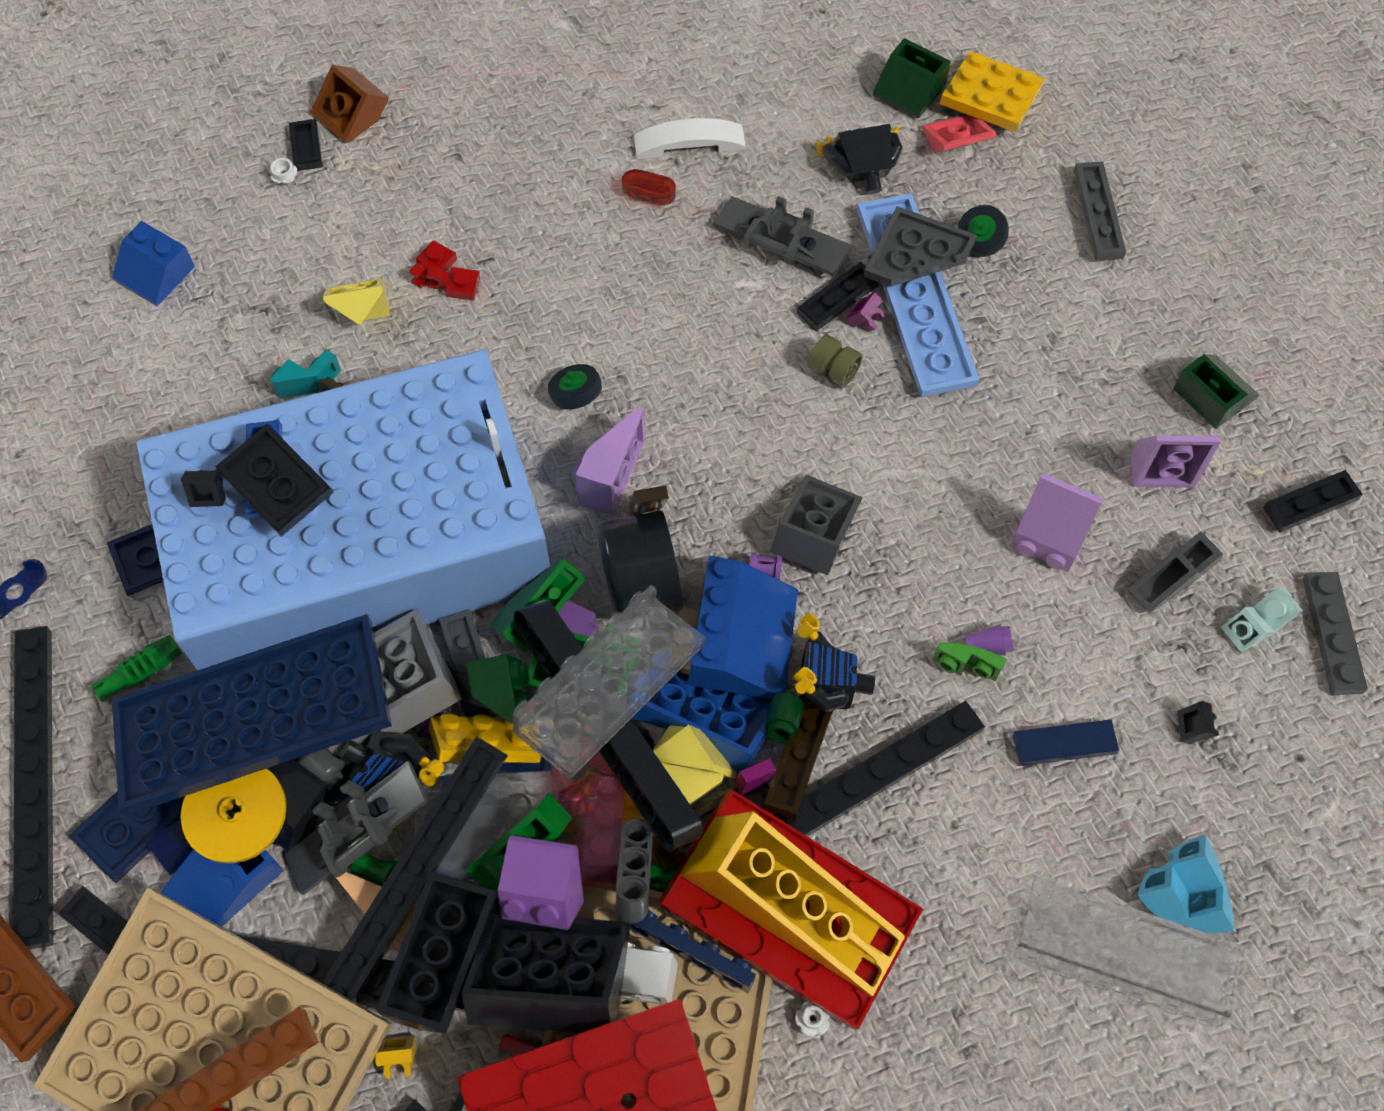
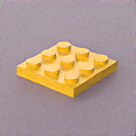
(992, 91)

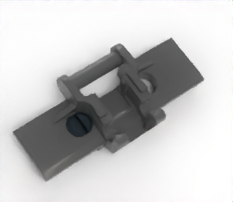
(783, 234)
(362, 812)

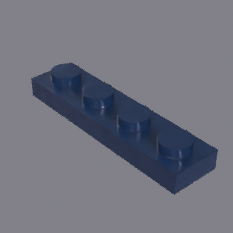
(702, 954)

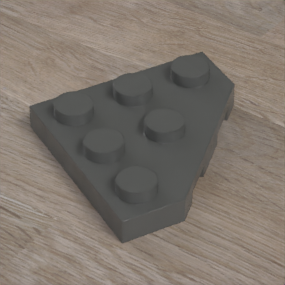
(916, 248)

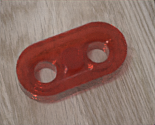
(649, 187)

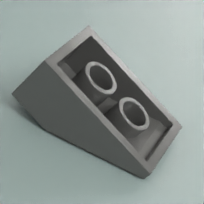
(815, 524)

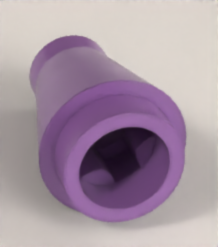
(994, 639)

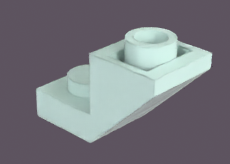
(1262, 620)

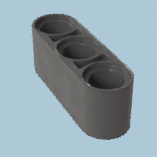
(634, 871)

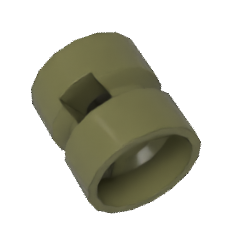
(836, 361)

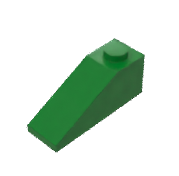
(554, 584)
(541, 822)

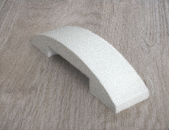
(688, 134)

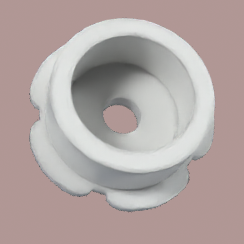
(282, 171)
(808, 1027)

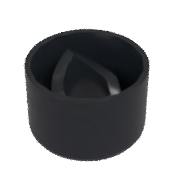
(637, 555)

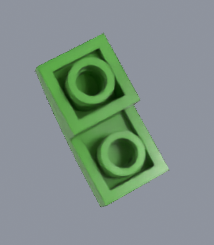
(956, 656)

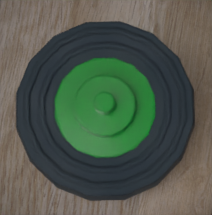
(989, 226)
(575, 386)

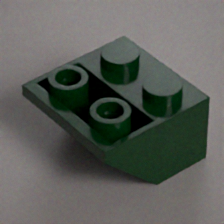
(912, 78)
(1214, 389)
(499, 683)

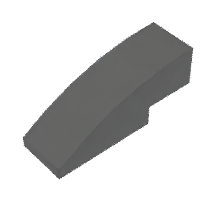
(1176, 572)

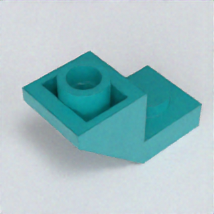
(295, 380)

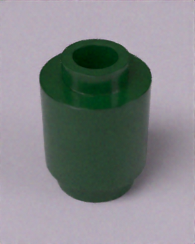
(784, 717)

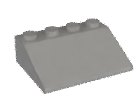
(412, 674)

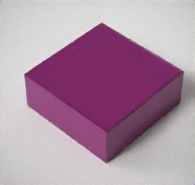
(755, 776)

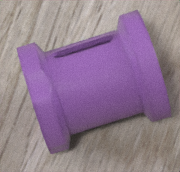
(768, 565)

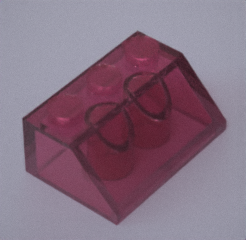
(597, 816)

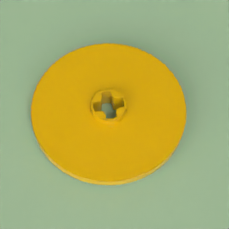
(250, 832)

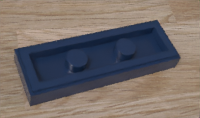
(1065, 742)

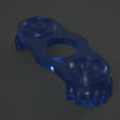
(30, 578)

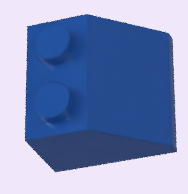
(151, 263)

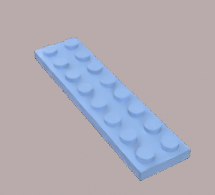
(922, 314)

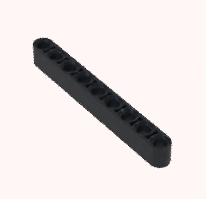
(627, 751)

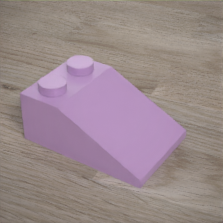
(1171, 460)
(609, 464)
(1056, 522)

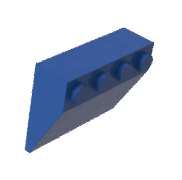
(746, 630)
(728, 719)

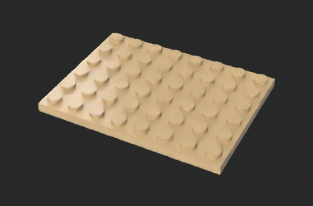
(186, 995)

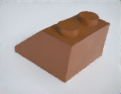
(348, 103)

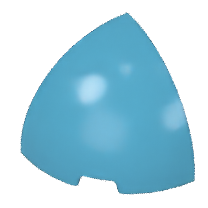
(1190, 889)

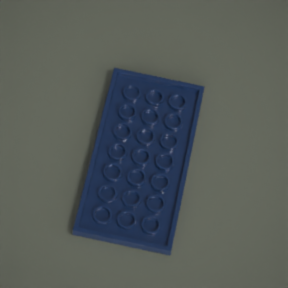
(248, 714)

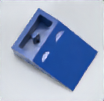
(220, 888)

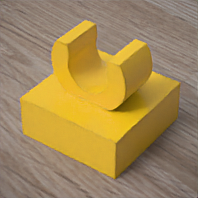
(396, 1051)

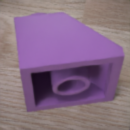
(540, 883)

